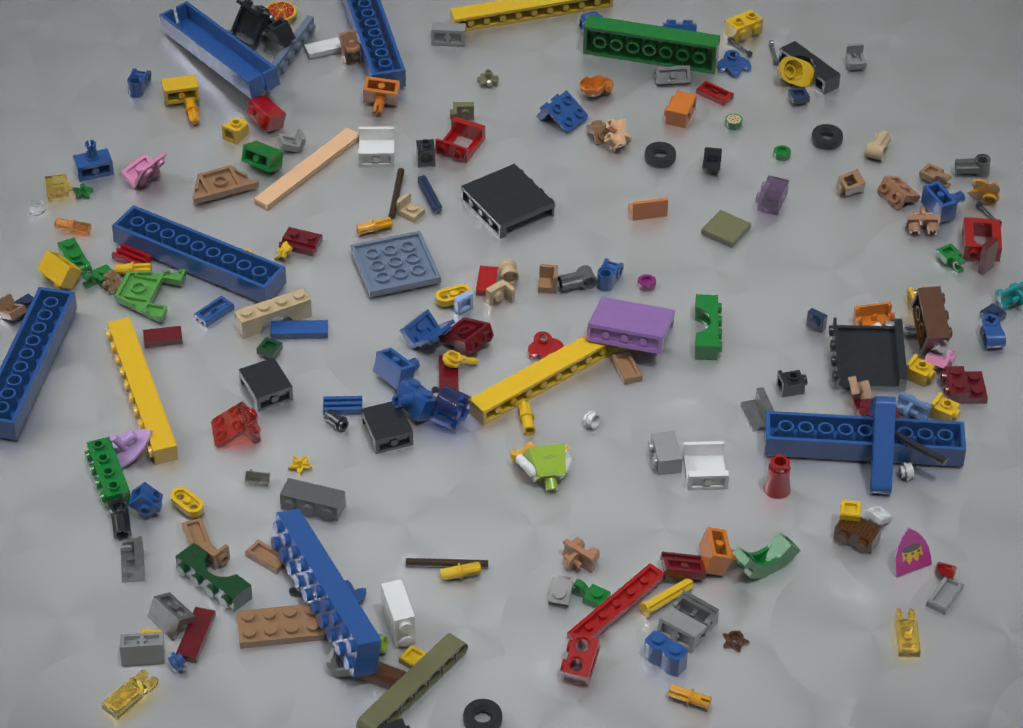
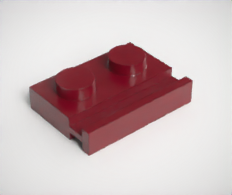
(302, 241)
(683, 565)

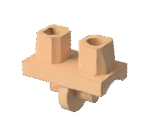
(618, 136)

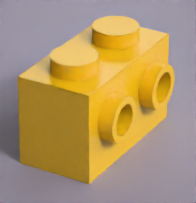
(743, 25)
(179, 88)
(59, 270)

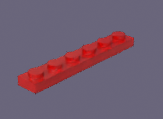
(618, 603)

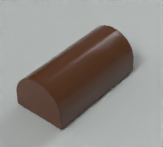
(385, 676)

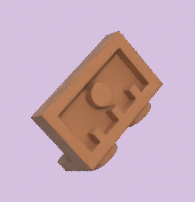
(897, 191)

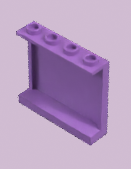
(630, 325)

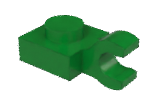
(952, 255)
(95, 276)
(591, 596)

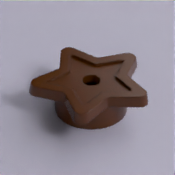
(734, 636)

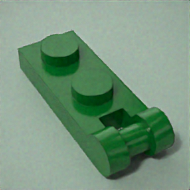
(71, 250)

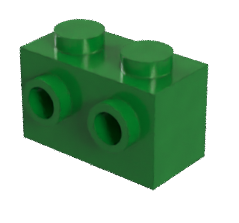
(262, 156)

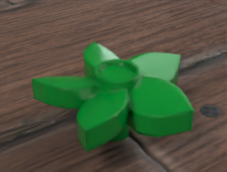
(83, 191)

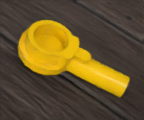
(454, 359)

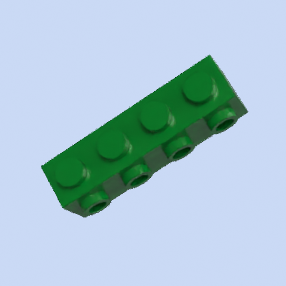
(107, 471)

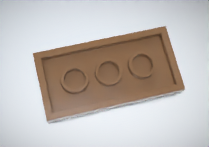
(278, 626)

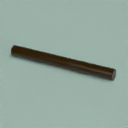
(396, 193)
(428, 562)

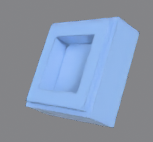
(463, 302)

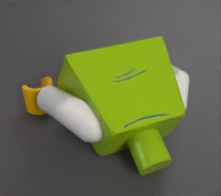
(544, 463)

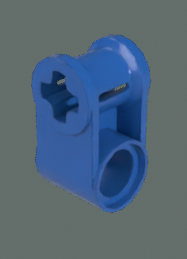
(138, 82)
(608, 274)
(992, 332)

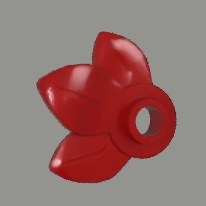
(543, 348)

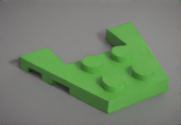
(141, 287)

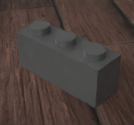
(313, 499)

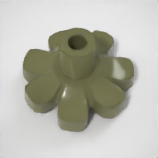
(488, 79)

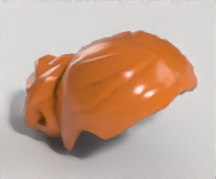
(595, 86)

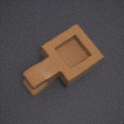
(933, 173)

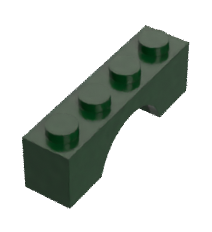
(229, 591)

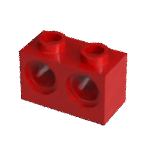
(583, 659)

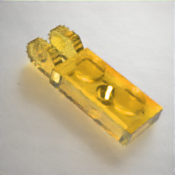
(907, 634)
(129, 694)

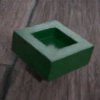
(269, 348)

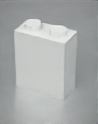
(398, 613)

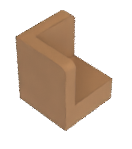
(548, 279)

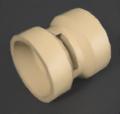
(508, 271)

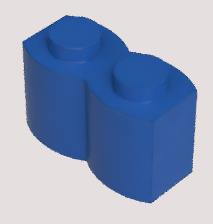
(665, 653)

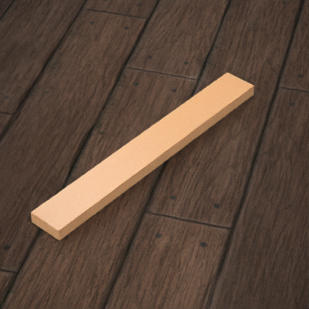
(306, 169)

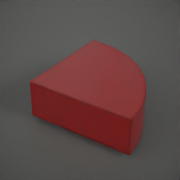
(946, 569)

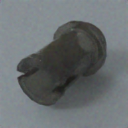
(257, 477)

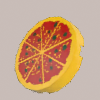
(282, 9)

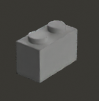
(665, 453)

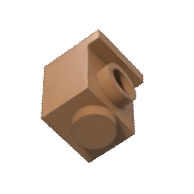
(850, 183)

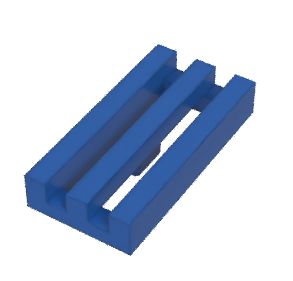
(216, 312)
(342, 404)

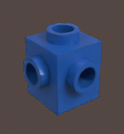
(146, 500)

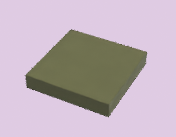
(726, 228)

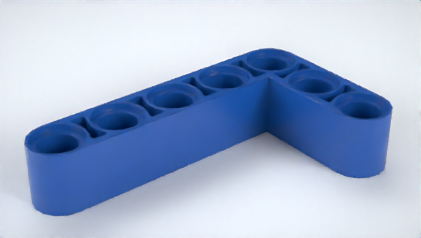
(883, 413)

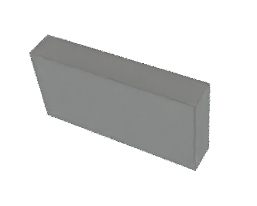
(945, 595)

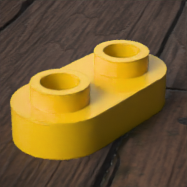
(445, 296)
(187, 502)

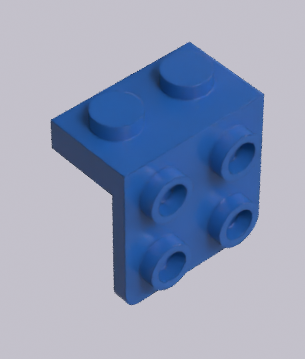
(564, 111)
(424, 330)

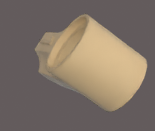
(877, 148)

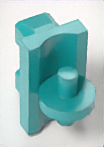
(1010, 296)

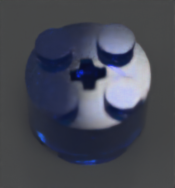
(450, 408)

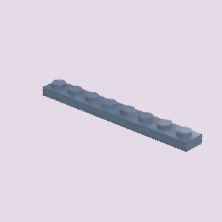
(288, 52)

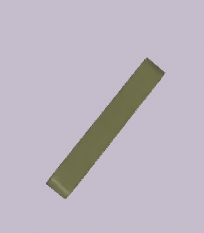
(414, 683)

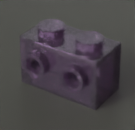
(772, 195)

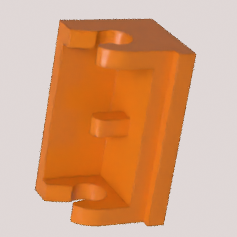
(873, 313)

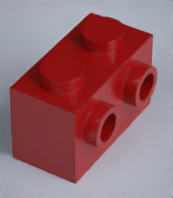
(266, 113)

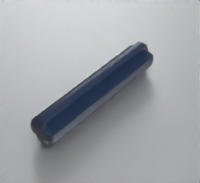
(429, 194)

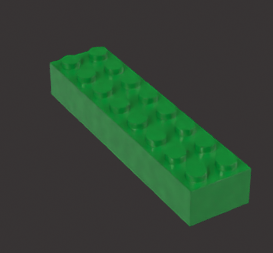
(650, 44)

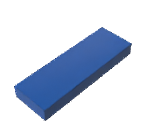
(299, 329)

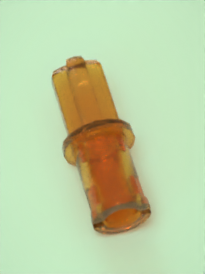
(72, 226)

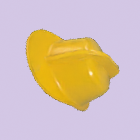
(796, 71)

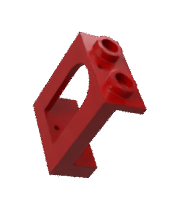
(465, 129)
(983, 228)

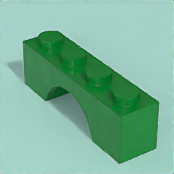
(707, 341)

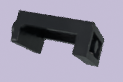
(249, 23)
(266, 384)
(387, 427)

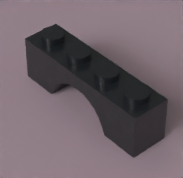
(278, 30)
(825, 77)

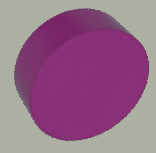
(646, 282)

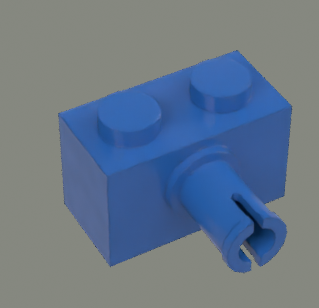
(93, 163)
(940, 201)
(394, 367)
(414, 399)

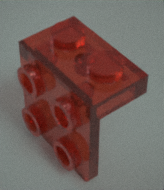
(234, 423)

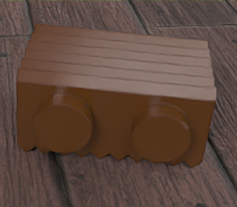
(862, 534)

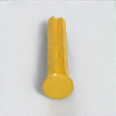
(665, 597)

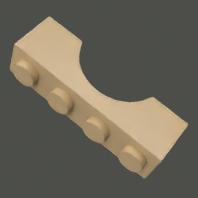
(252, 319)

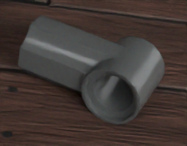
(979, 165)
(582, 278)

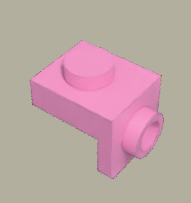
(940, 361)

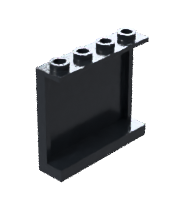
(505, 198)
(870, 355)

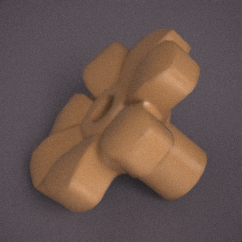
(111, 281)

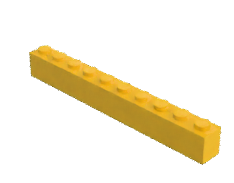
(515, 11)
(537, 378)
(141, 390)

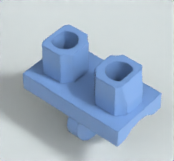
(912, 407)

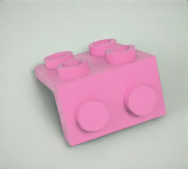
(142, 169)

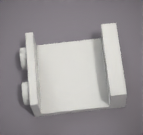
(376, 147)
(705, 465)

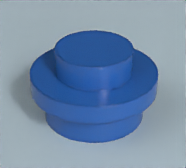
(177, 661)

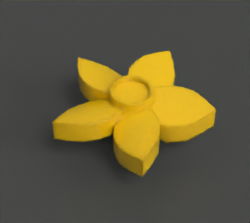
(283, 251)
(300, 464)

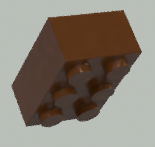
(931, 320)

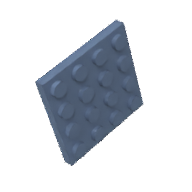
(395, 263)

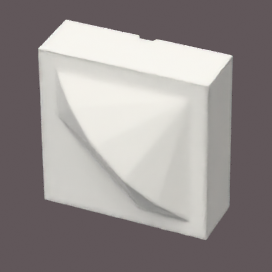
(878, 515)

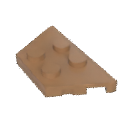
(221, 183)

